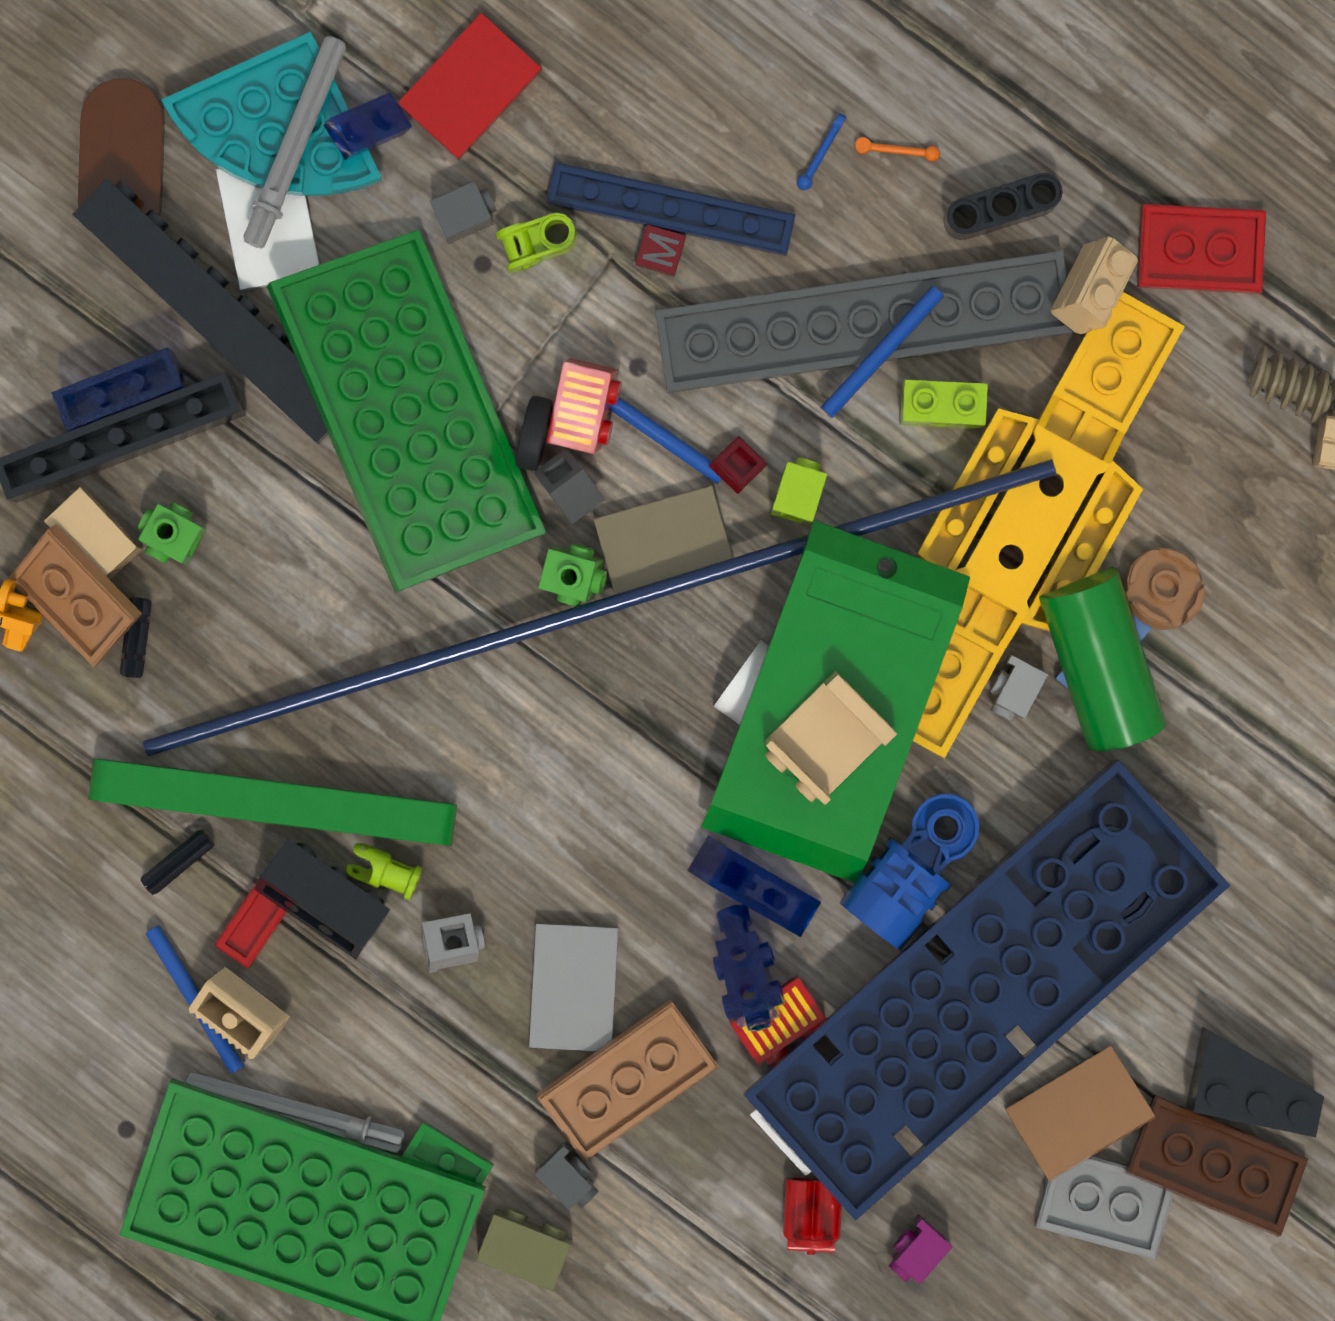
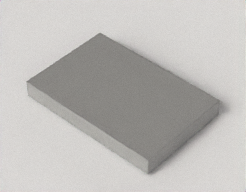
(573, 986)
(1105, 1207)

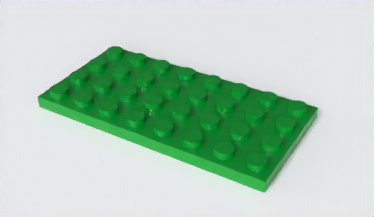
(406, 410)
(300, 1208)

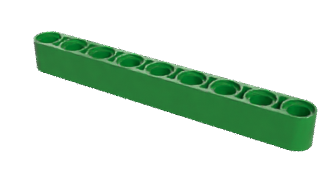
(272, 802)

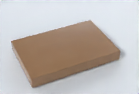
(75, 595)
(1080, 1113)

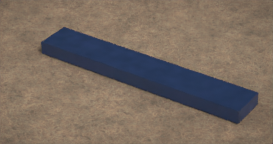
(670, 209)

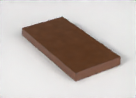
(1217, 1166)

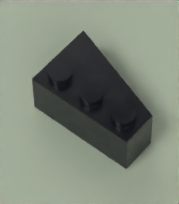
(1248, 1090)

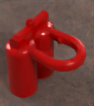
(810, 1216)

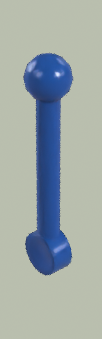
(805, 180)

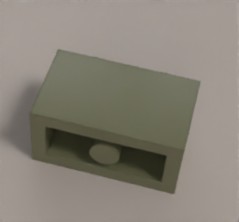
(525, 1248)

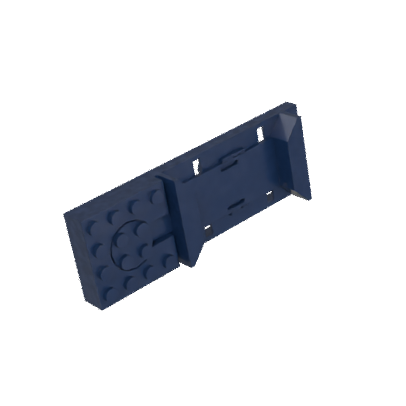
(1028, 949)

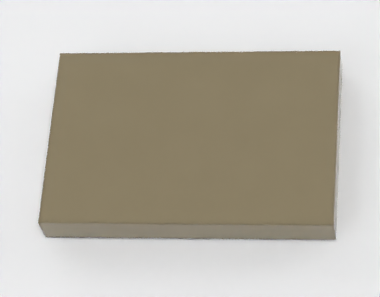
(662, 539)

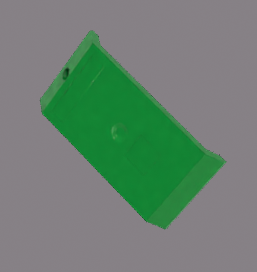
(888, 643)

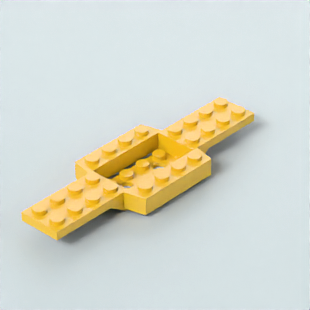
(1081, 436)

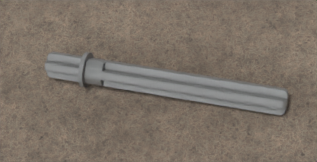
(273, 193)
(344, 1125)

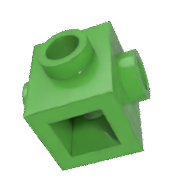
(185, 535)
(560, 578)

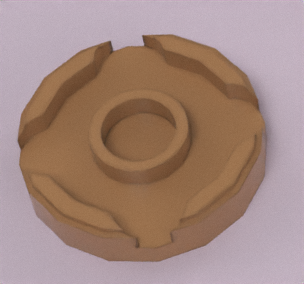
(1164, 588)

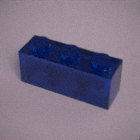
(119, 389)

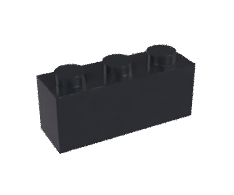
(322, 898)

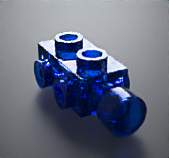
(747, 974)

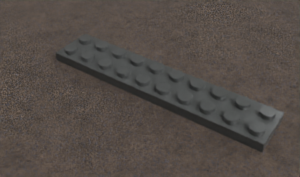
(847, 320)

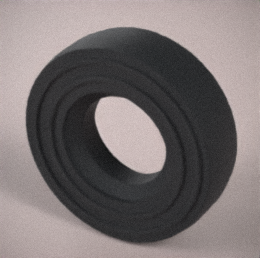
(534, 433)

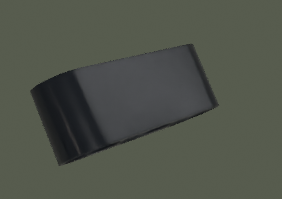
(1019, 194)

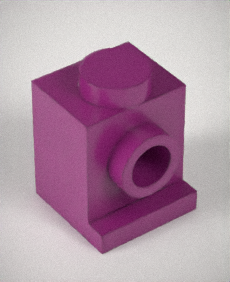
(919, 1251)

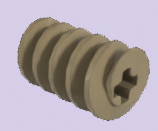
(1290, 384)

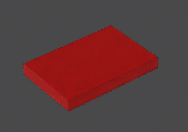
(469, 86)
(1201, 249)

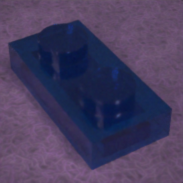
(367, 126)

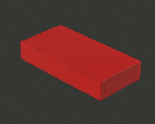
(250, 928)

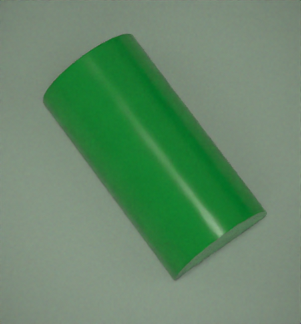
(1103, 662)

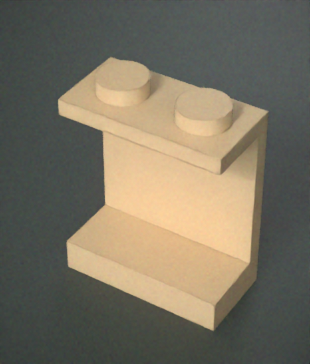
(827, 738)

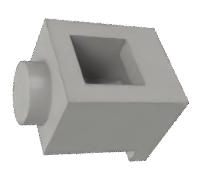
(1016, 689)
(439, 932)

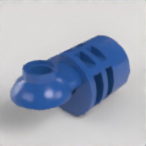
(908, 875)

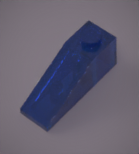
(753, 886)

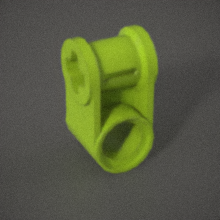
(534, 241)

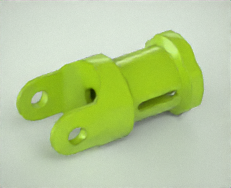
(385, 871)

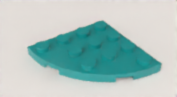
(244, 115)

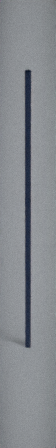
(590, 610)

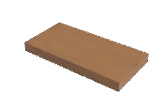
(627, 1080)

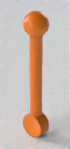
(864, 145)

